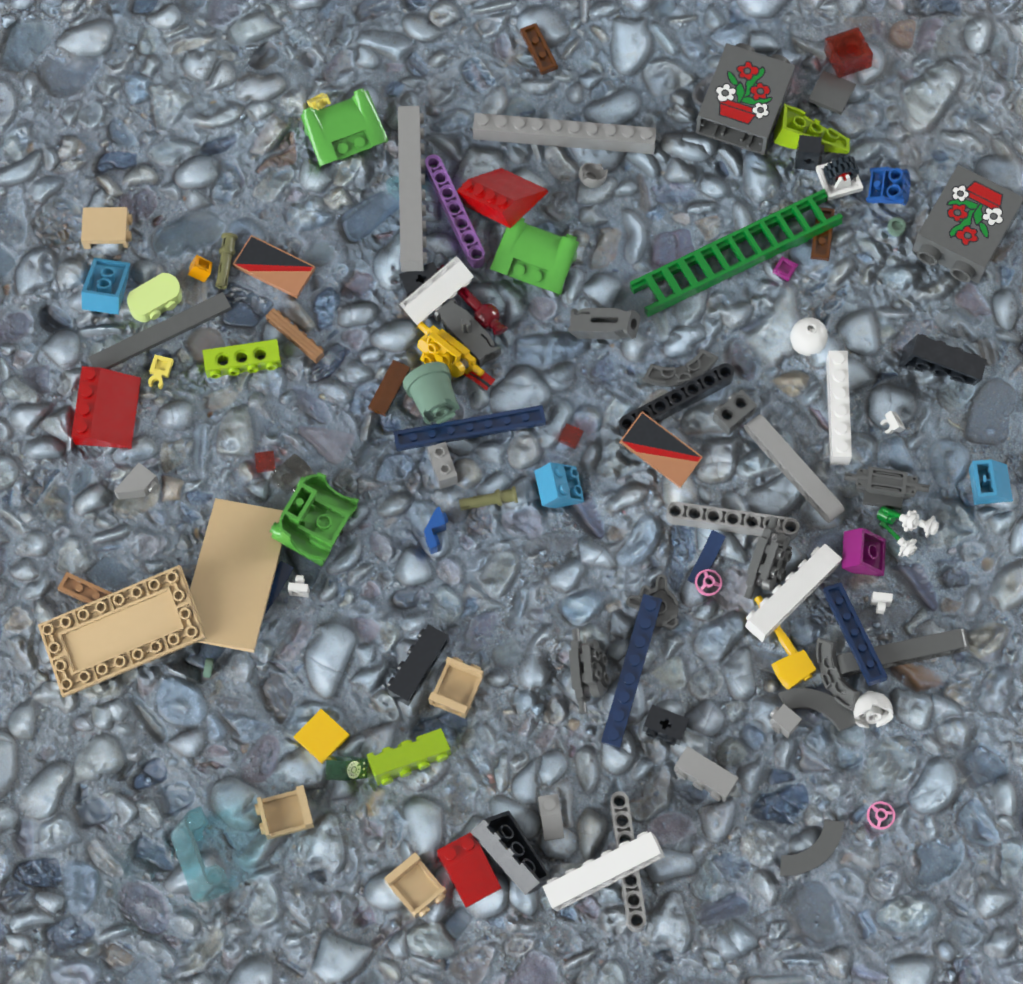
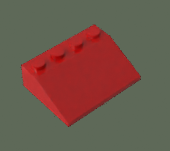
(501, 196)
(105, 408)

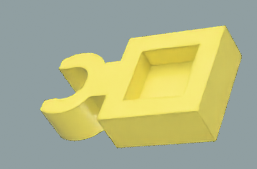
(319, 101)
(160, 368)

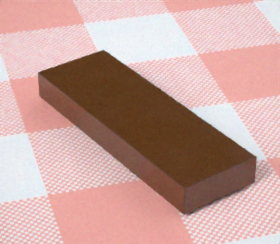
(538, 48)
(822, 243)
(389, 388)

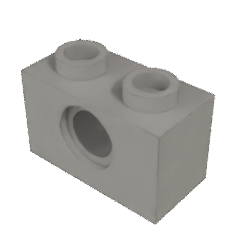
(442, 465)

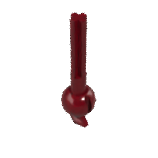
(485, 314)

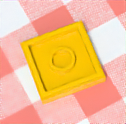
(321, 736)

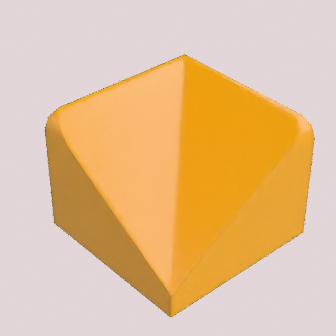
(200, 268)

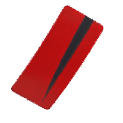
(484, 381)

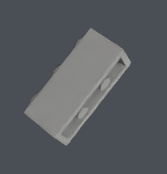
(705, 774)

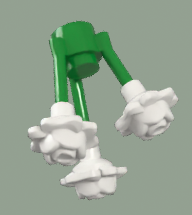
(910, 522)

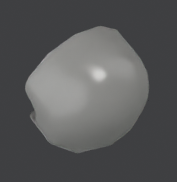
(592, 175)

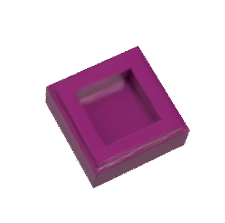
(785, 268)

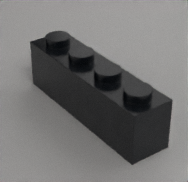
(417, 665)

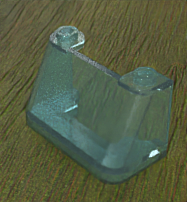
(202, 882)

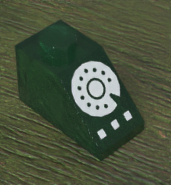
(346, 768)

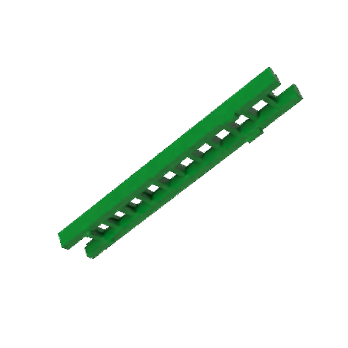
(730, 241)

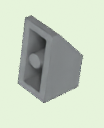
(137, 483)
(550, 817)

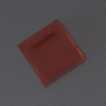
(570, 436)
(265, 461)

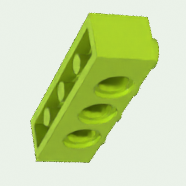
(232, 354)

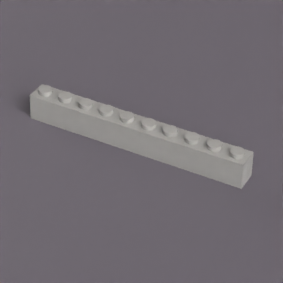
(564, 133)
(410, 189)

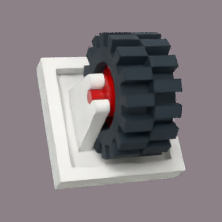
(840, 177)

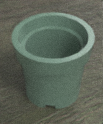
(432, 392)

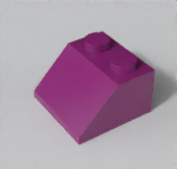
(863, 552)

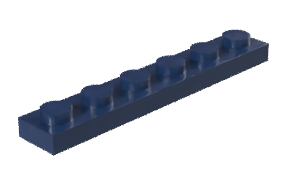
(855, 634)

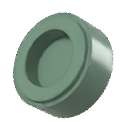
(896, 226)
(208, 667)

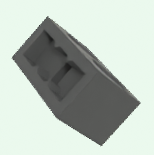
(737, 414)

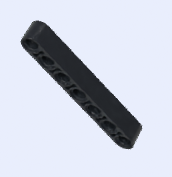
(681, 392)

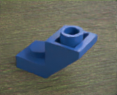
(435, 525)

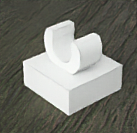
(894, 422)
(298, 588)
(881, 601)

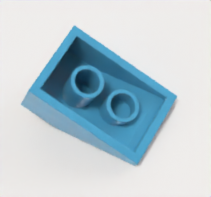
(105, 286)

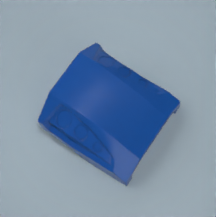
(889, 186)

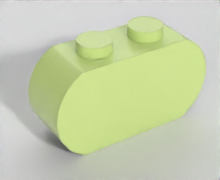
(154, 297)

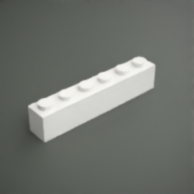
(838, 408)
(792, 592)
(603, 871)

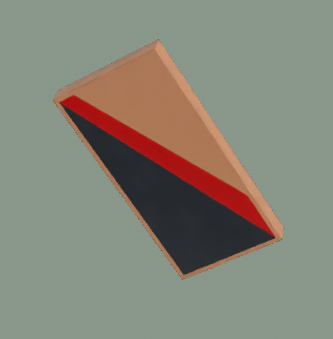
(274, 266)
(660, 449)

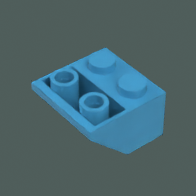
(990, 482)
(559, 485)

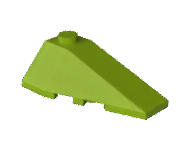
(794, 123)

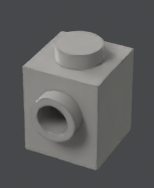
(784, 720)

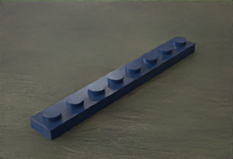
(469, 428)
(631, 671)

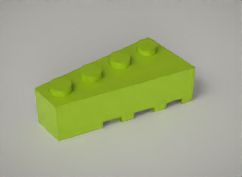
(408, 757)

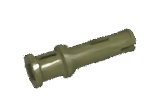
(227, 252)
(498, 498)

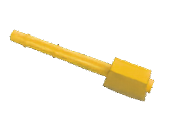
(794, 667)

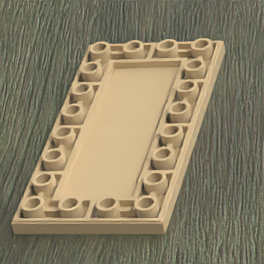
(235, 573)
(122, 631)

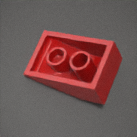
(468, 869)

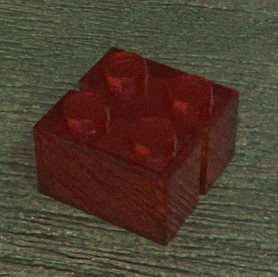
(848, 52)

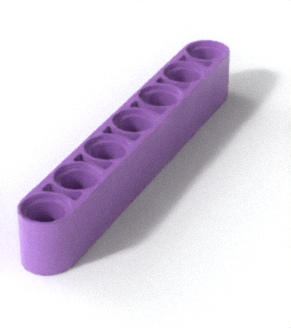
(454, 203)

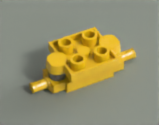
(442, 347)

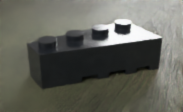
(942, 360)
(512, 851)

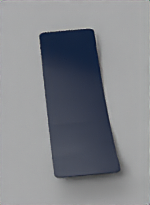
(707, 556)
(281, 576)

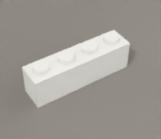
(437, 290)

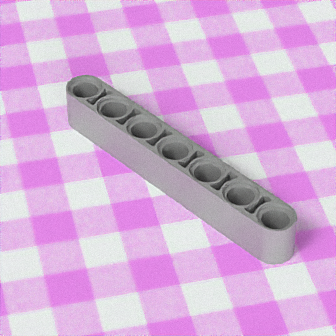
(794, 468)
(723, 515)
(635, 890)

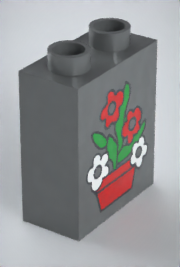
(745, 98)
(967, 225)

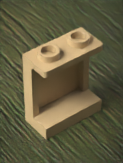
(106, 226)
(456, 687)
(284, 813)
(415, 886)

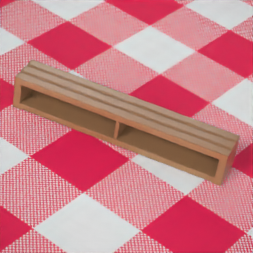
(297, 337)

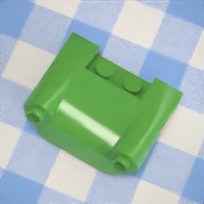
(344, 128)
(535, 256)
(313, 518)

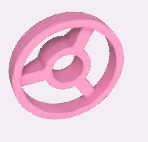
(705, 585)
(878, 818)

